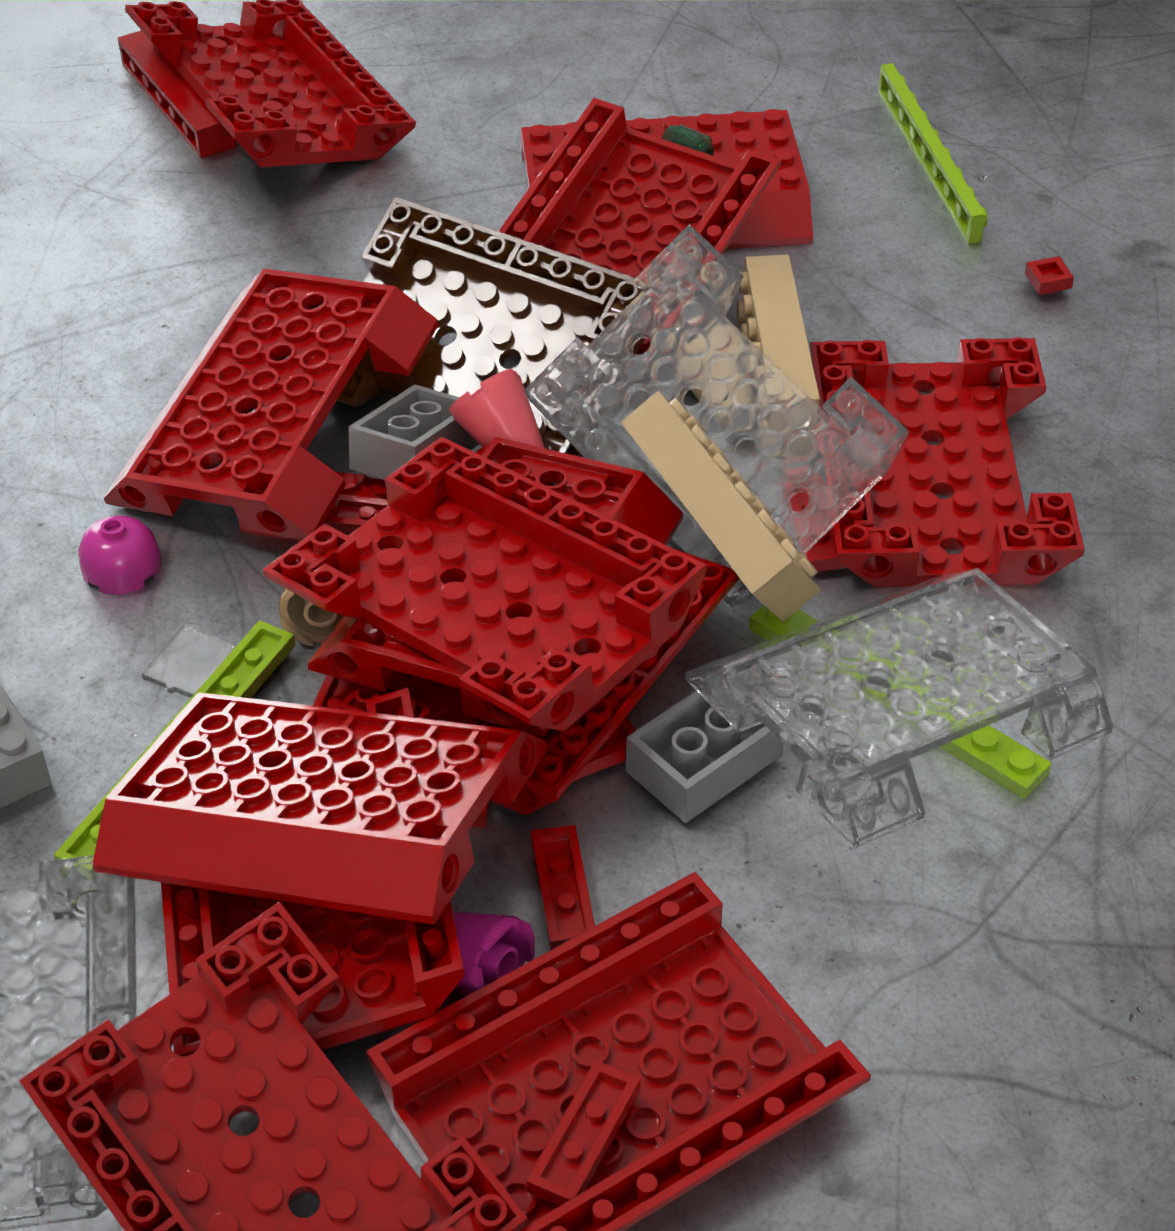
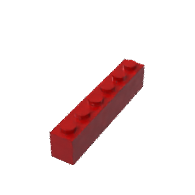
(173, 95)

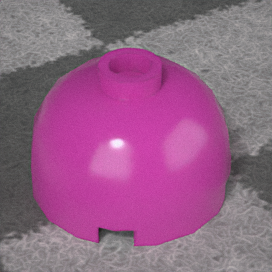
(118, 555)

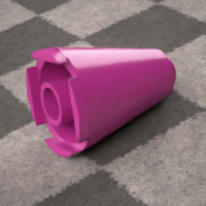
(491, 947)

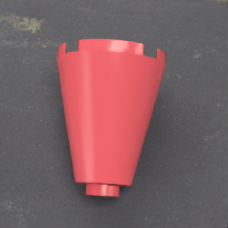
(498, 411)

